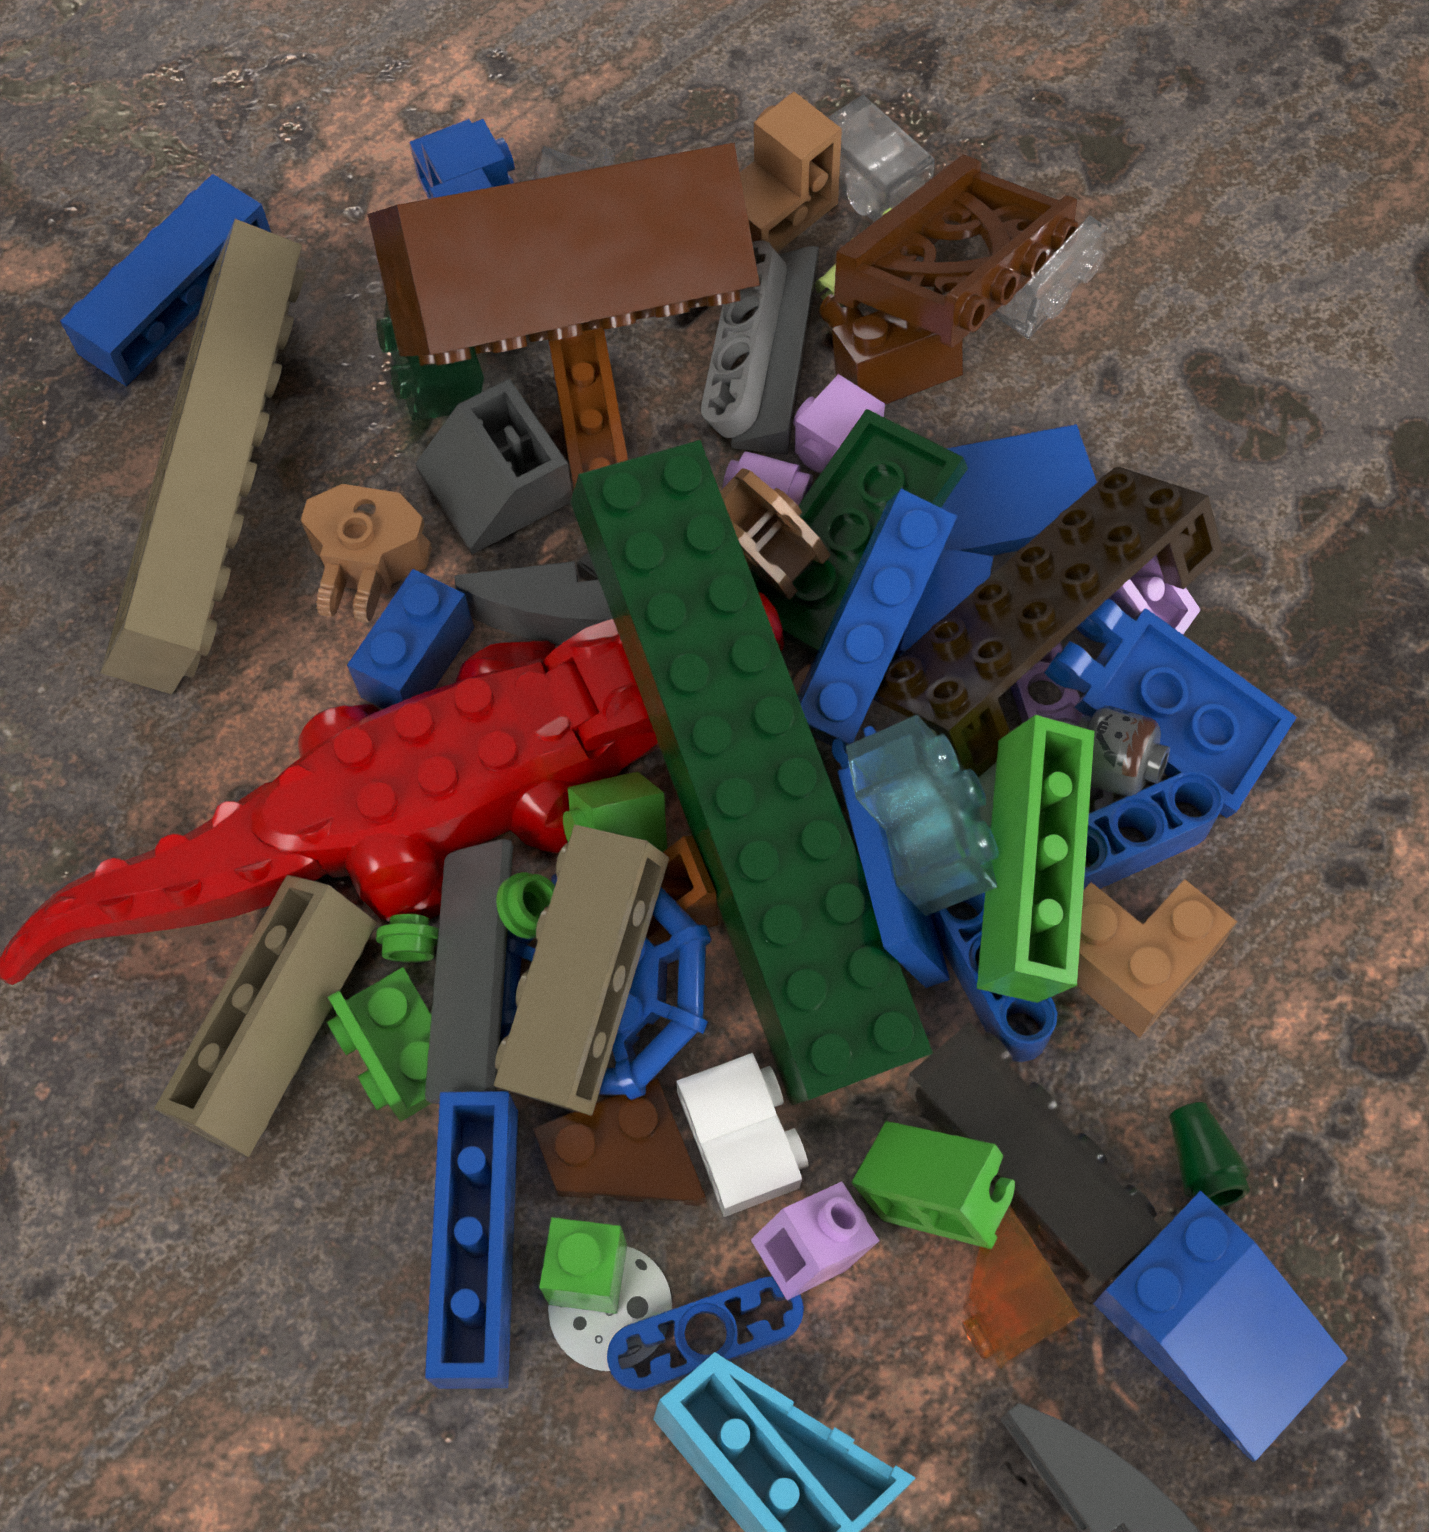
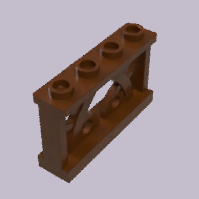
(955, 204)

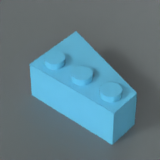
(771, 1459)

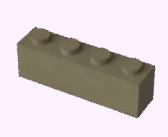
(581, 969)
(266, 1015)

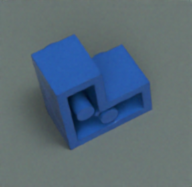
(460, 151)

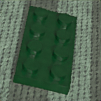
(846, 507)

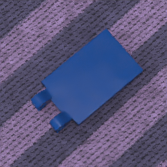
(1016, 488)
(1202, 706)
(902, 926)

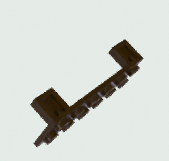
(1039, 599)

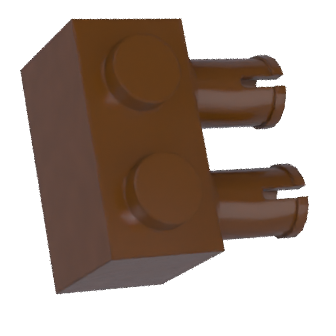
(888, 353)

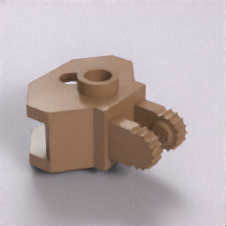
(771, 532)
(362, 547)

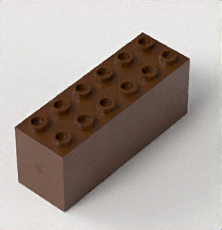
(564, 254)

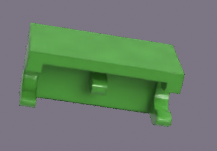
(935, 1183)

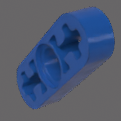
(650, 1335)

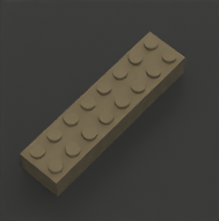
(206, 462)

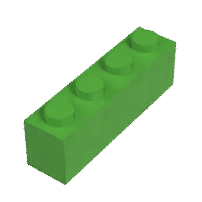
(1042, 841)

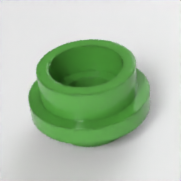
(521, 902)
(408, 938)

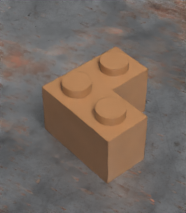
(792, 171)
(1143, 967)

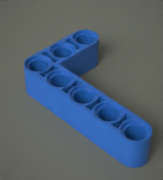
(1111, 859)

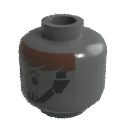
(1125, 750)

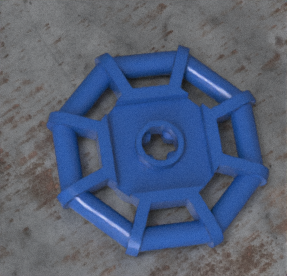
(645, 999)

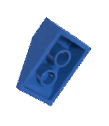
(1223, 1326)

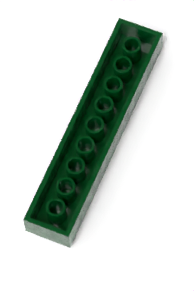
(747, 772)

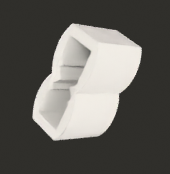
(740, 1133)

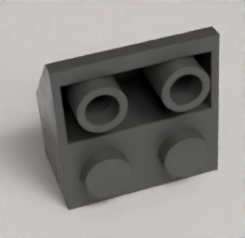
(494, 467)

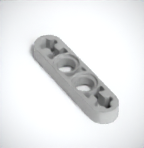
(735, 396)

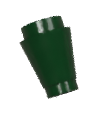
(1207, 1156)

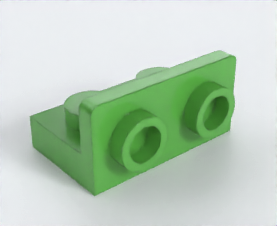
(392, 1036)

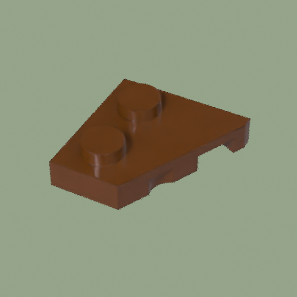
(621, 1152)

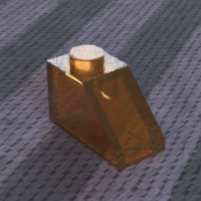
(1013, 1297)

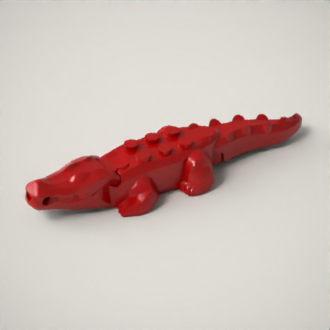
(383, 797)

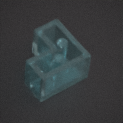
(928, 812)

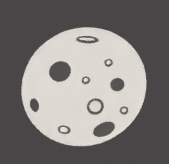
(587, 1333)

